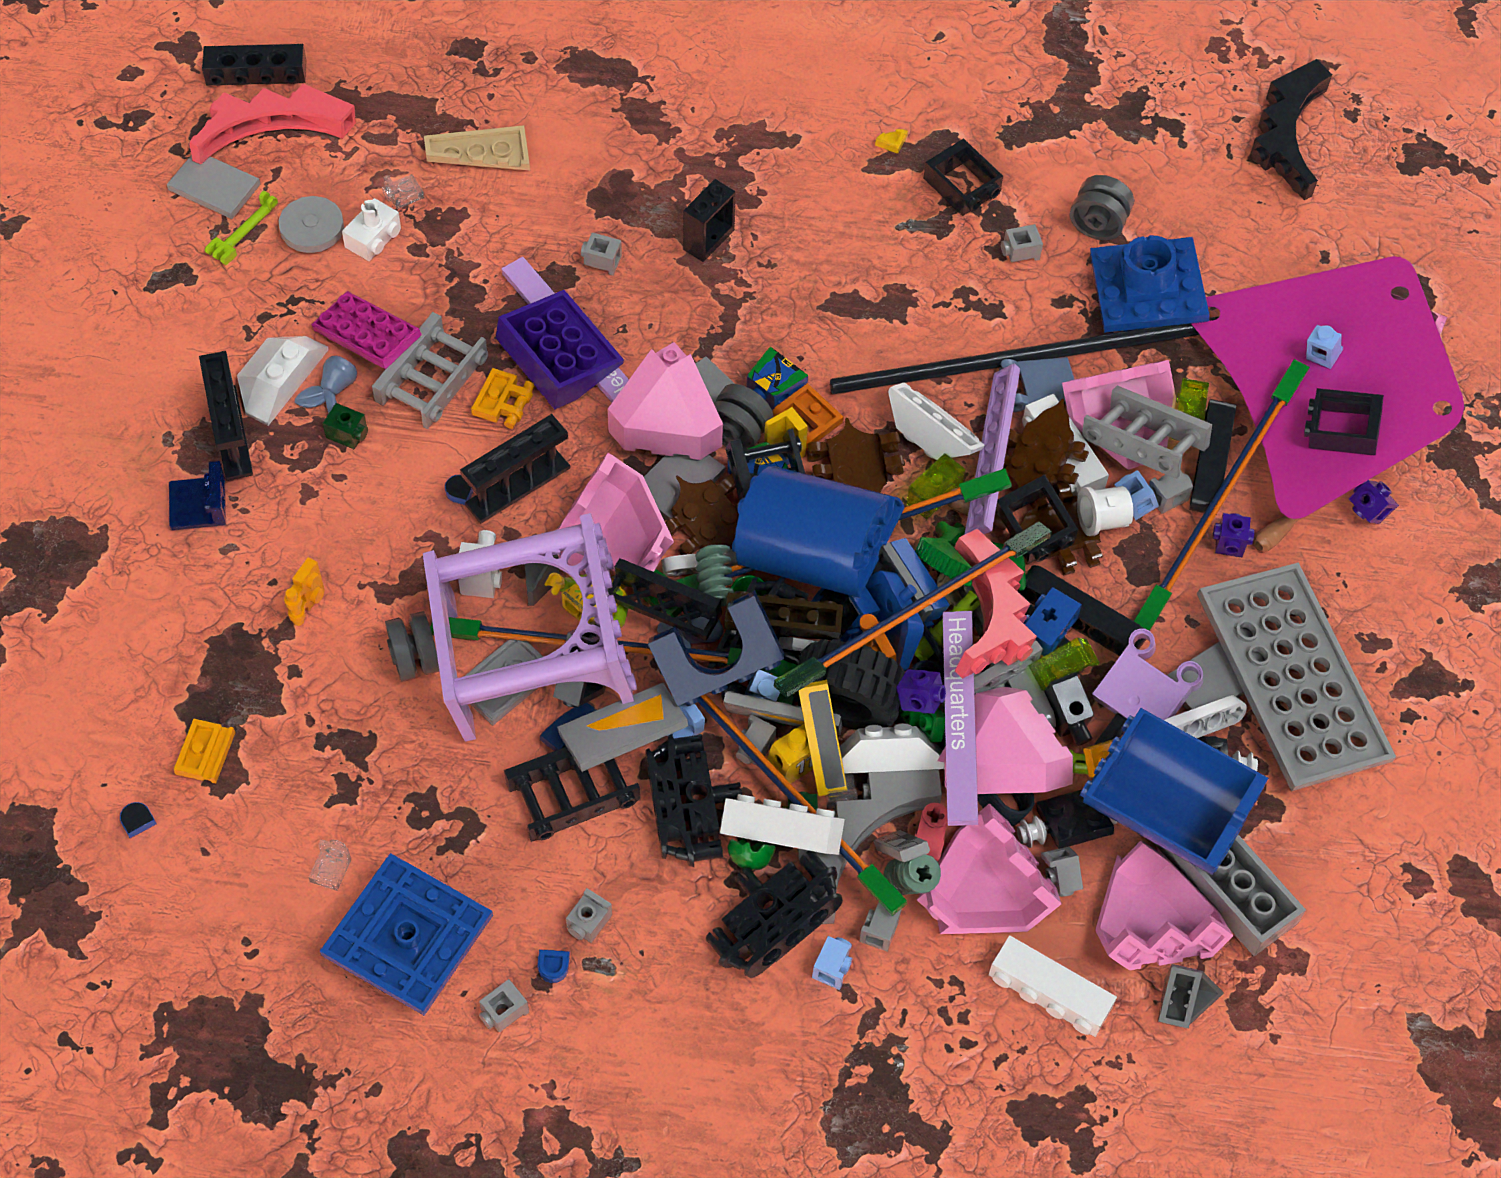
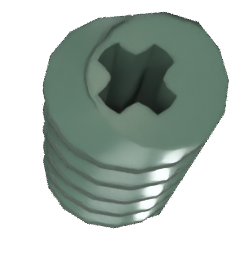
(713, 572)
(913, 876)

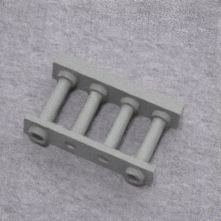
(403, 369)
(1155, 416)

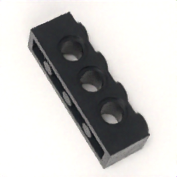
(254, 64)

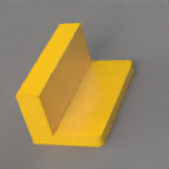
(778, 425)

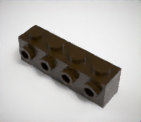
(796, 616)

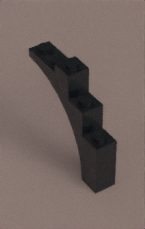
(1278, 143)

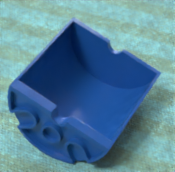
(813, 529)
(1174, 790)

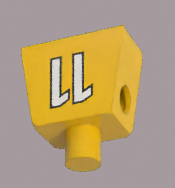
(793, 753)

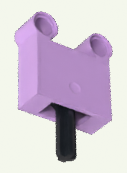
(1138, 685)

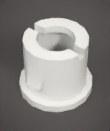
(1104, 509)

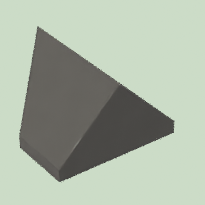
(535, 579)
(1186, 995)

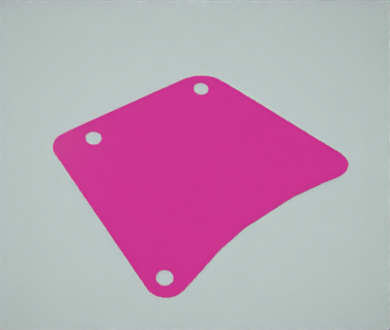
(1386, 351)

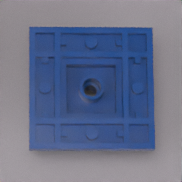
(1149, 284)
(406, 934)

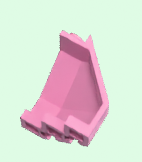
(1093, 397)
(666, 408)
(626, 513)
(1016, 746)
(989, 881)
(1156, 913)

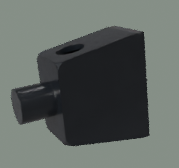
(1070, 708)

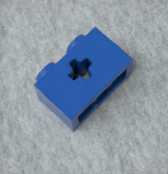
(1052, 619)

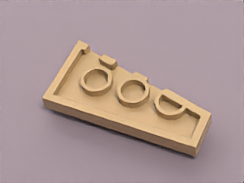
(484, 148)

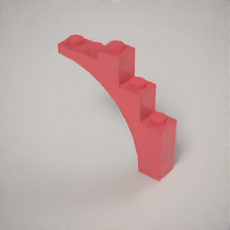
(269, 111)
(1001, 606)

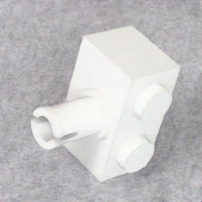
(371, 229)
(482, 584)

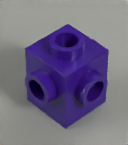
(1373, 501)
(1233, 534)
(921, 691)

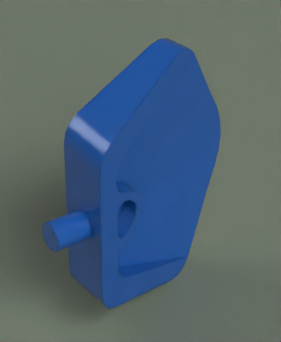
(892, 597)

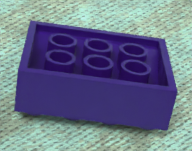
(557, 347)

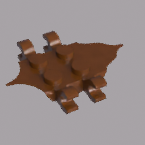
(1045, 449)
(857, 458)
(704, 514)
(1045, 514)

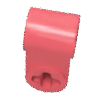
(933, 832)

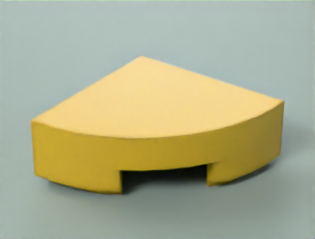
(892, 141)

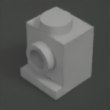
(1022, 243)
(602, 252)
(1171, 491)
(760, 734)
(1063, 870)
(588, 927)
(879, 928)
(505, 997)

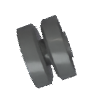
(1102, 207)
(742, 414)
(415, 645)

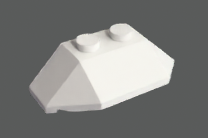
(276, 374)
(930, 425)
(889, 749)

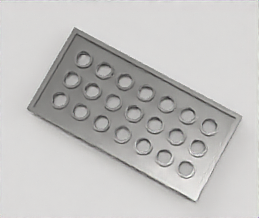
(1262, 697)

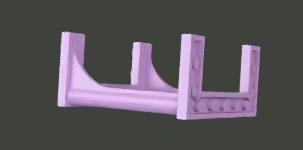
(596, 663)

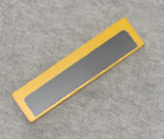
(822, 737)

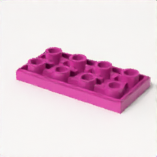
(366, 329)

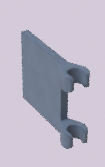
(1040, 379)

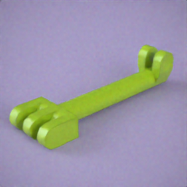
(224, 250)

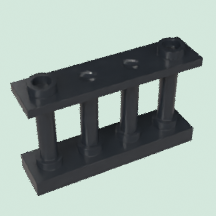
(225, 415)
(513, 454)
(740, 456)
(549, 768)

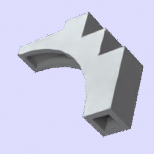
(884, 799)

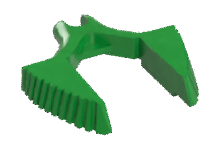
(945, 558)

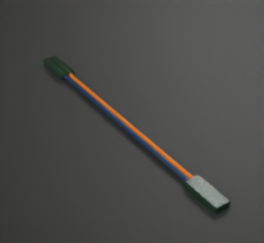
(816, 668)

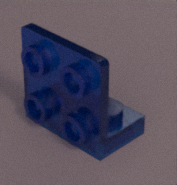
(198, 501)

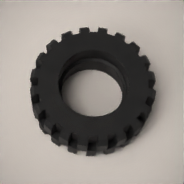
(859, 684)

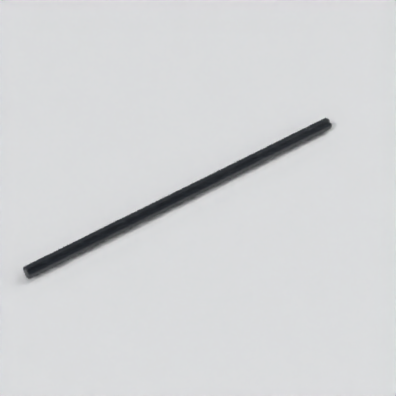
(994, 359)

